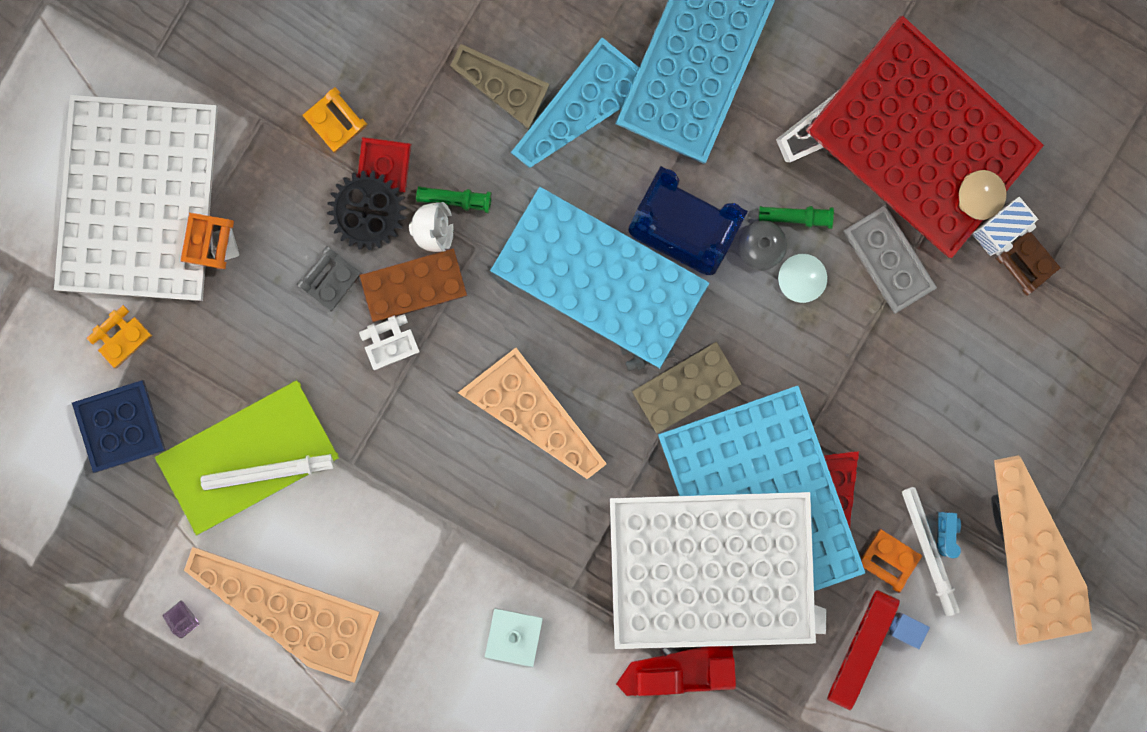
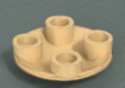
(982, 194)

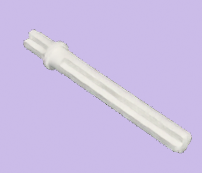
(266, 472)
(930, 552)

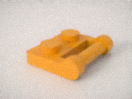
(329, 126)

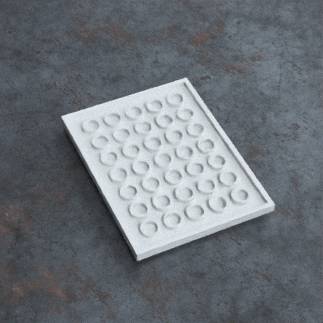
(712, 570)

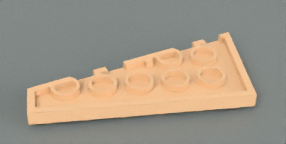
(525, 404)

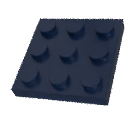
(118, 426)

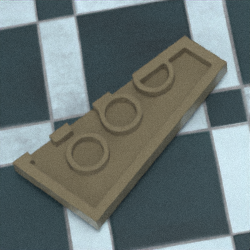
(506, 86)

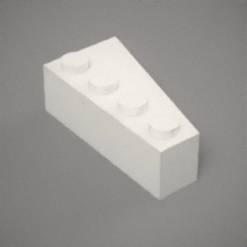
(796, 141)

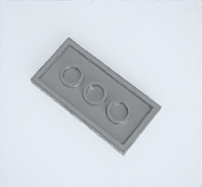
(889, 259)

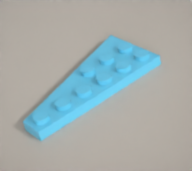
(585, 100)

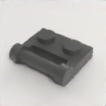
(335, 284)

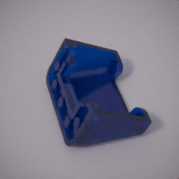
(685, 224)

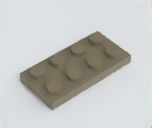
(686, 387)

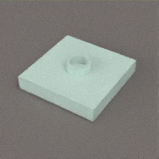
(513, 637)

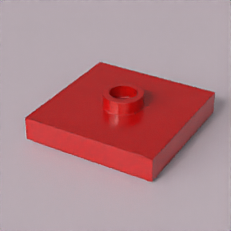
(386, 158)

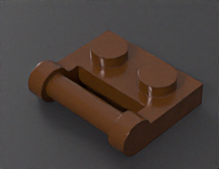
(1034, 258)

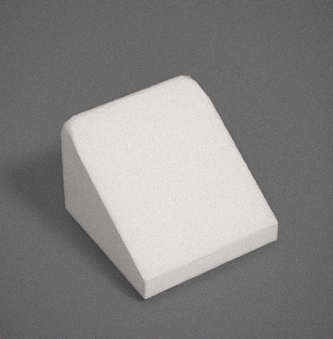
(232, 249)

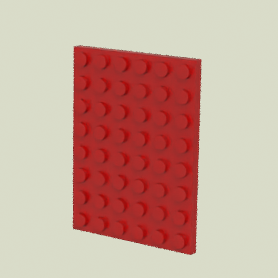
(916, 130)

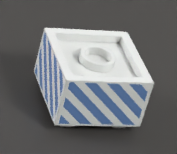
(1005, 227)

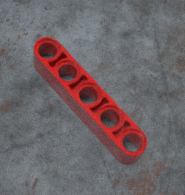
(863, 650)

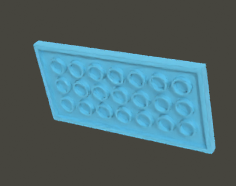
(693, 72)
(600, 277)

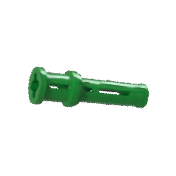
(465, 199)
(807, 216)

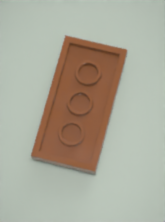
(413, 285)

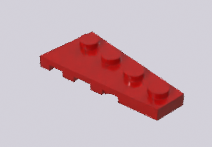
(843, 474)

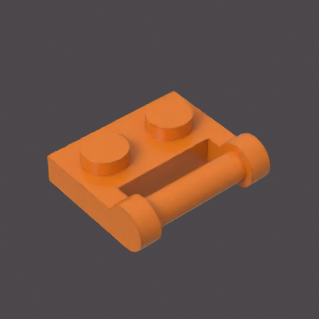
(198, 240)
(895, 554)

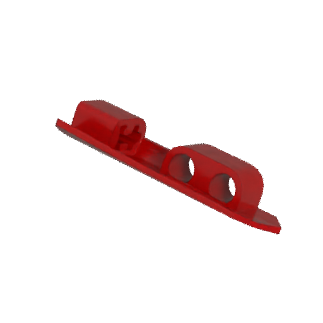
(681, 672)

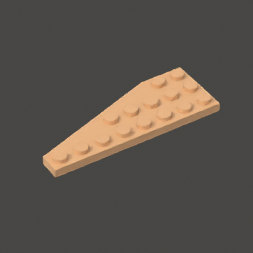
(1043, 578)
(307, 622)

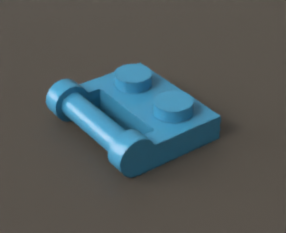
(947, 531)

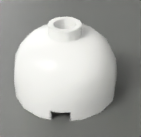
(431, 227)

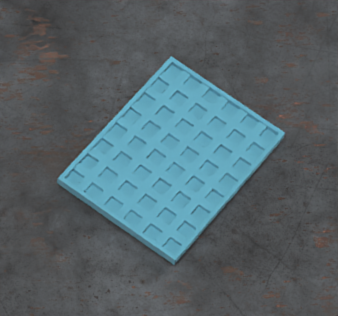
(766, 451)

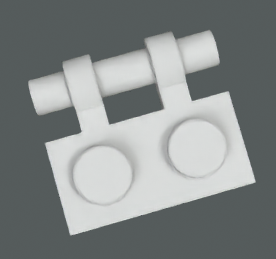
(393, 348)

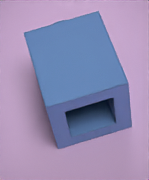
(908, 630)

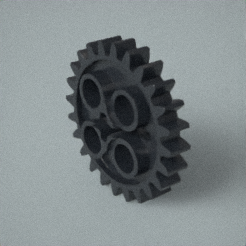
(370, 188)

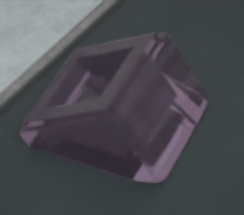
(180, 620)

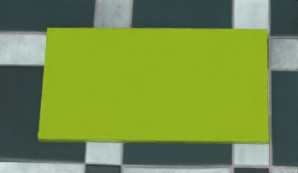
(264, 433)

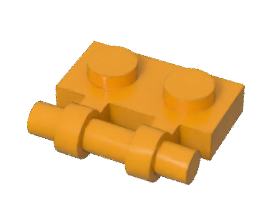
(124, 342)

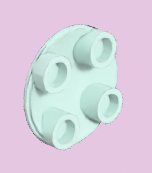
(802, 278)

